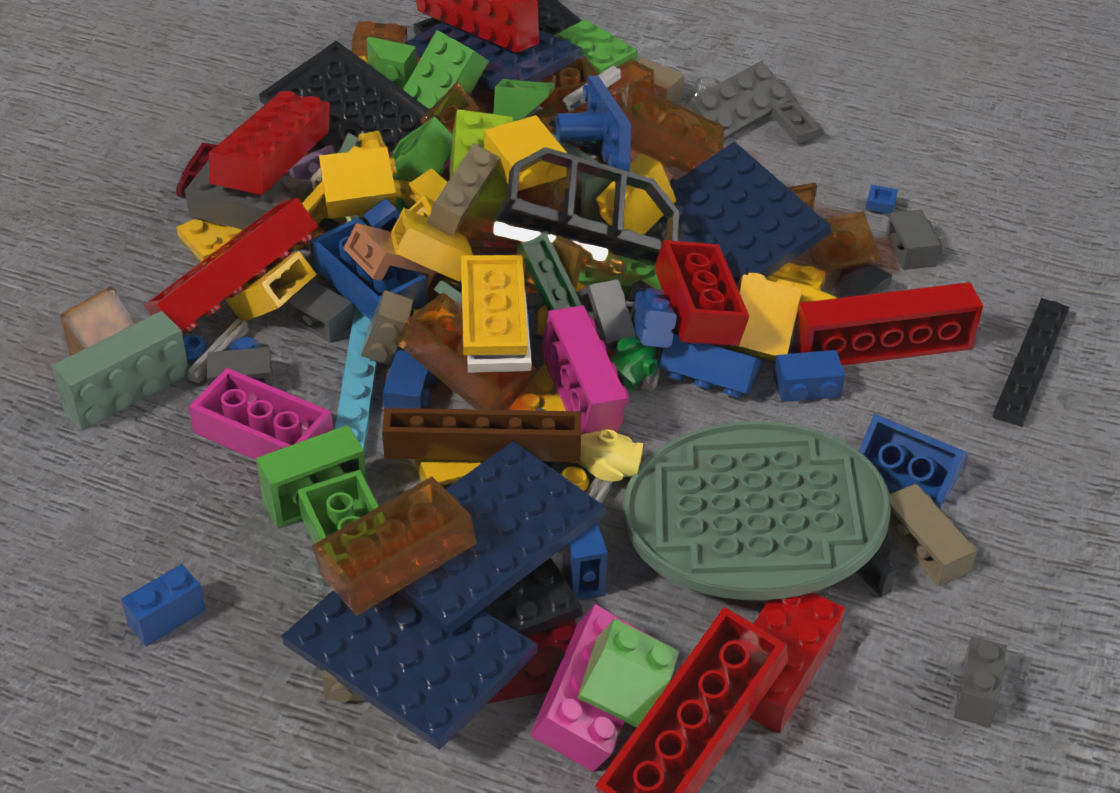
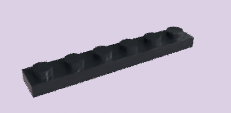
(1031, 362)

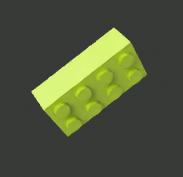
(467, 130)

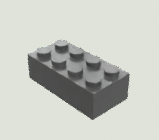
(239, 207)

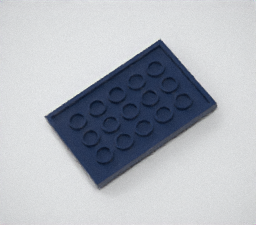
(527, 65)
(745, 212)
(519, 521)
(410, 663)

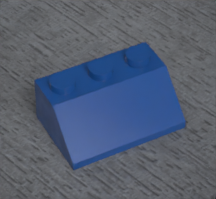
(711, 366)
(912, 458)

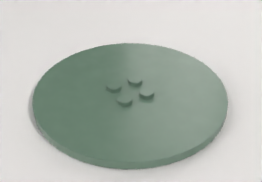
(756, 510)

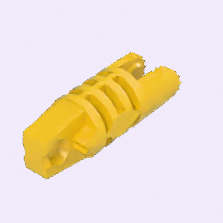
(370, 140)

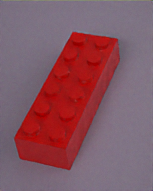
(502, 22)
(269, 143)
(234, 264)
(890, 324)
(699, 710)

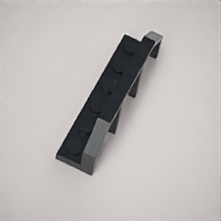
(572, 227)

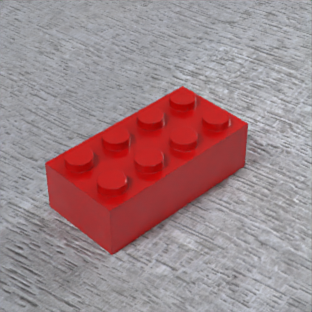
(701, 293)
(809, 629)

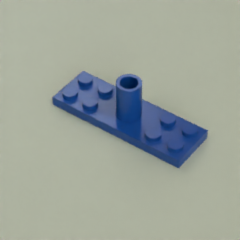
(601, 123)

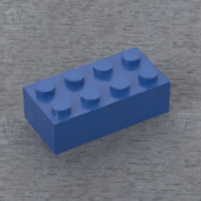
(354, 282)

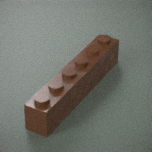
(480, 433)

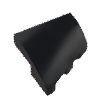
(861, 281)

